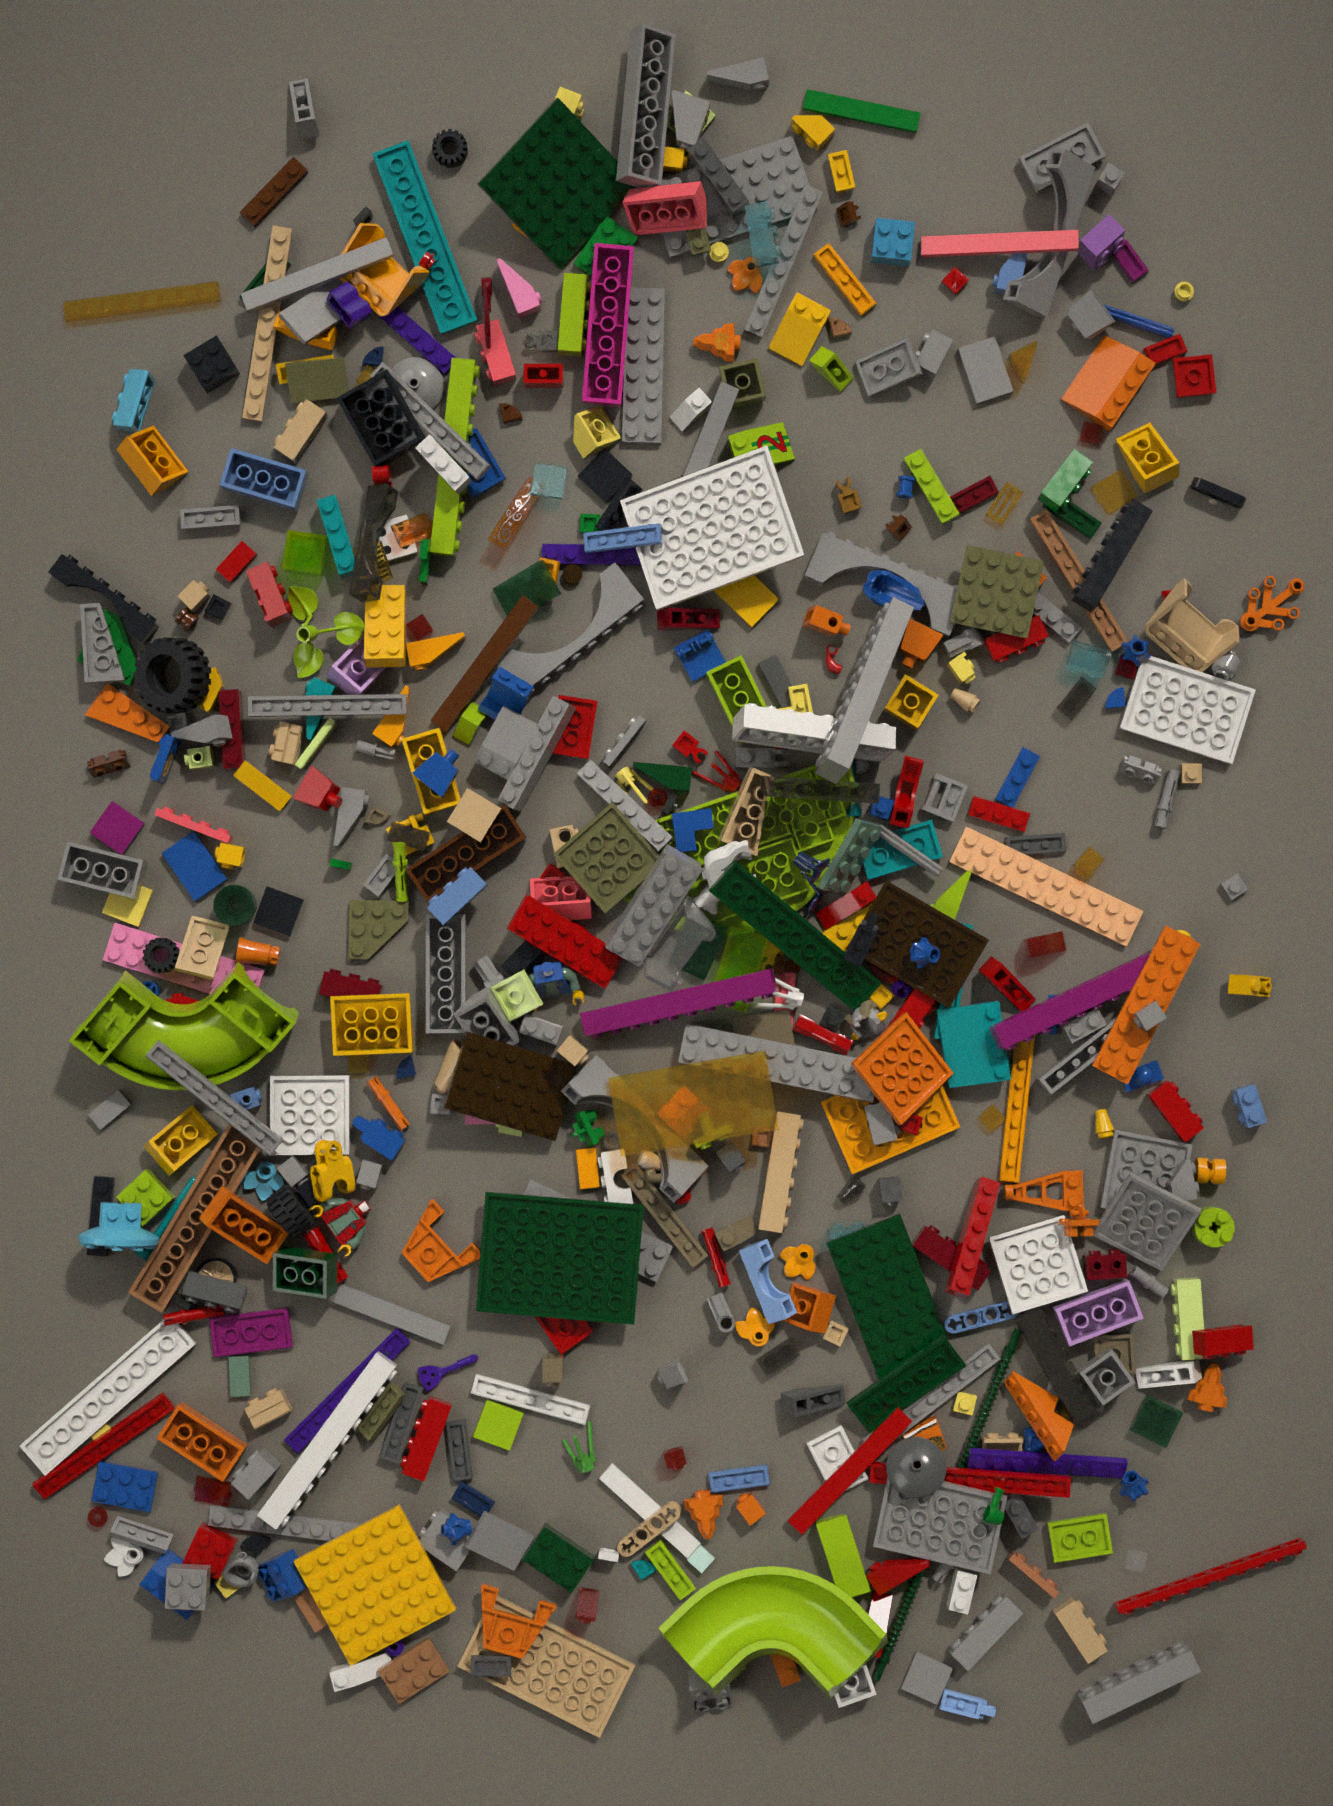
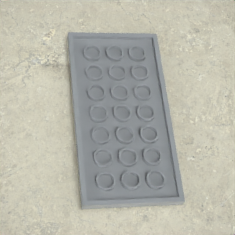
(763, 174)

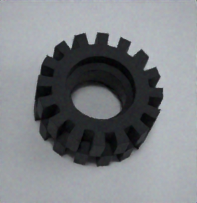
(450, 136)
(149, 952)

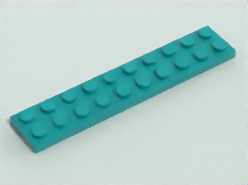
(424, 234)

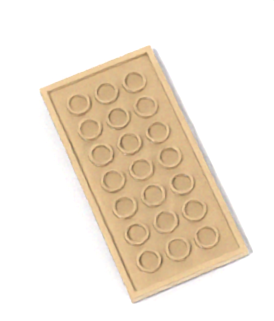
(560, 1673)

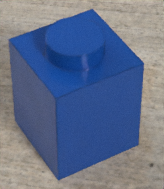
(883, 809)

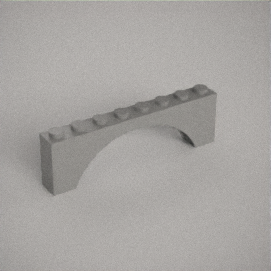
(1071, 182)
(839, 556)
(616, 602)
(678, 1165)

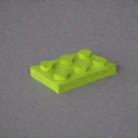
(1080, 1537)

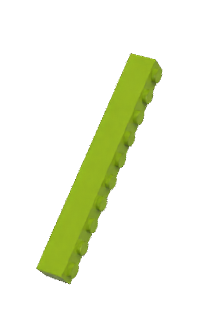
(458, 416)

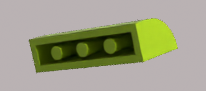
(842, 1554)

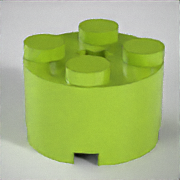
(1222, 1232)

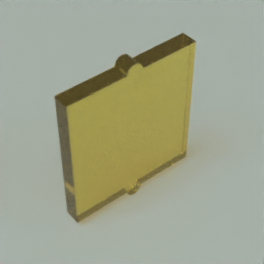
(1114, 491)

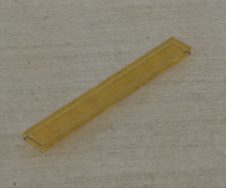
(142, 301)

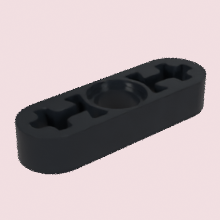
(1218, 492)

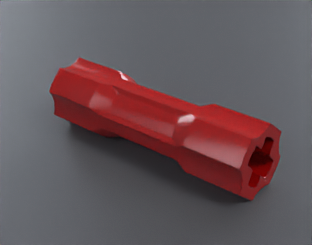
(836, 1041)
(318, 1243)

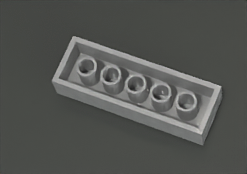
(653, 905)
(445, 973)
(1138, 1681)

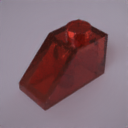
(1045, 944)

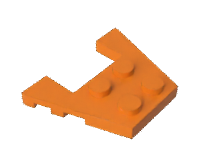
(429, 1251)
(507, 1631)

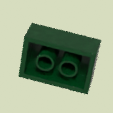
(305, 1272)
(558, 1557)

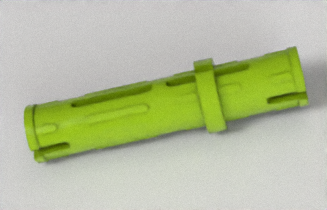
(400, 871)

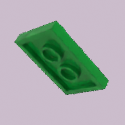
(607, 233)

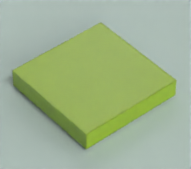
(498, 1424)

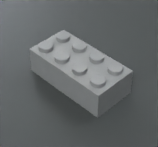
(102, 870)

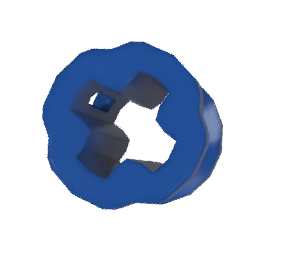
(905, 487)

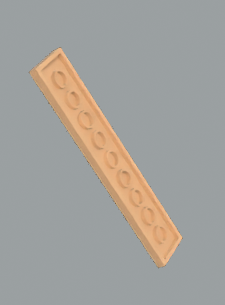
(1046, 886)

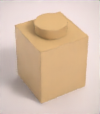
(194, 595)

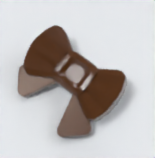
(780, 965)

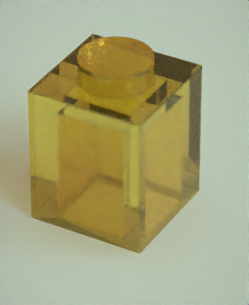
(1087, 862)

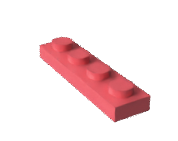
(186, 821)

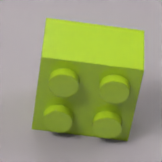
(149, 1192)

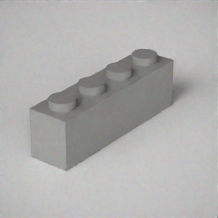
(985, 1631)

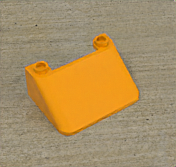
(386, 282)

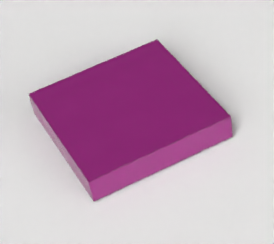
(117, 828)

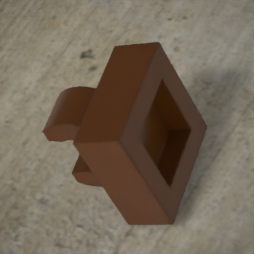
(847, 214)
(899, 527)

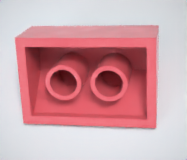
(566, 899)

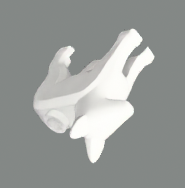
(715, 864)

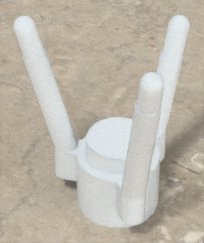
(793, 998)

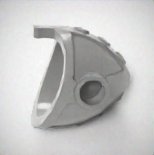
(241, 1569)

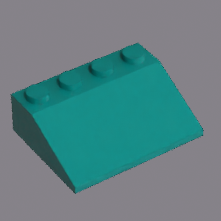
(970, 1046)

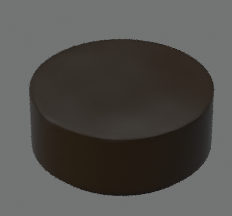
(572, 574)

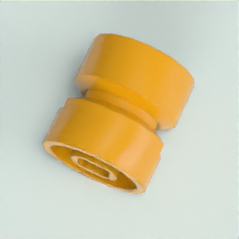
(1210, 1170)

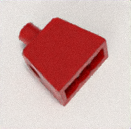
(318, 791)

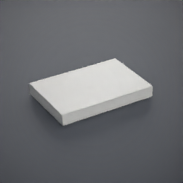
(831, 1451)

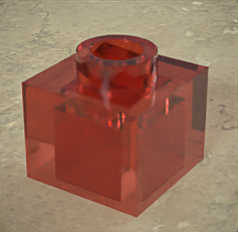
(675, 1458)

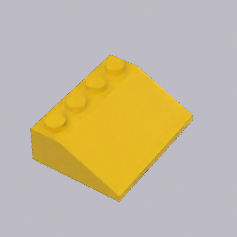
(372, 1024)

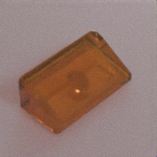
(412, 530)

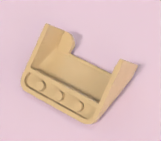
(1188, 633)

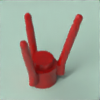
(730, 781)

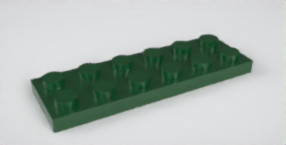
(906, 1383)

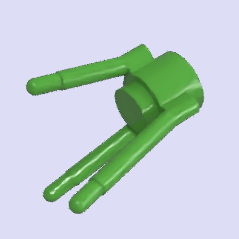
(583, 1461)

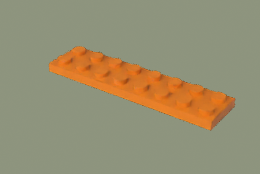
(1155, 982)

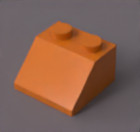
(812, 1308)

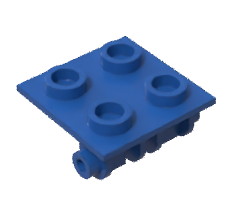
(699, 655)

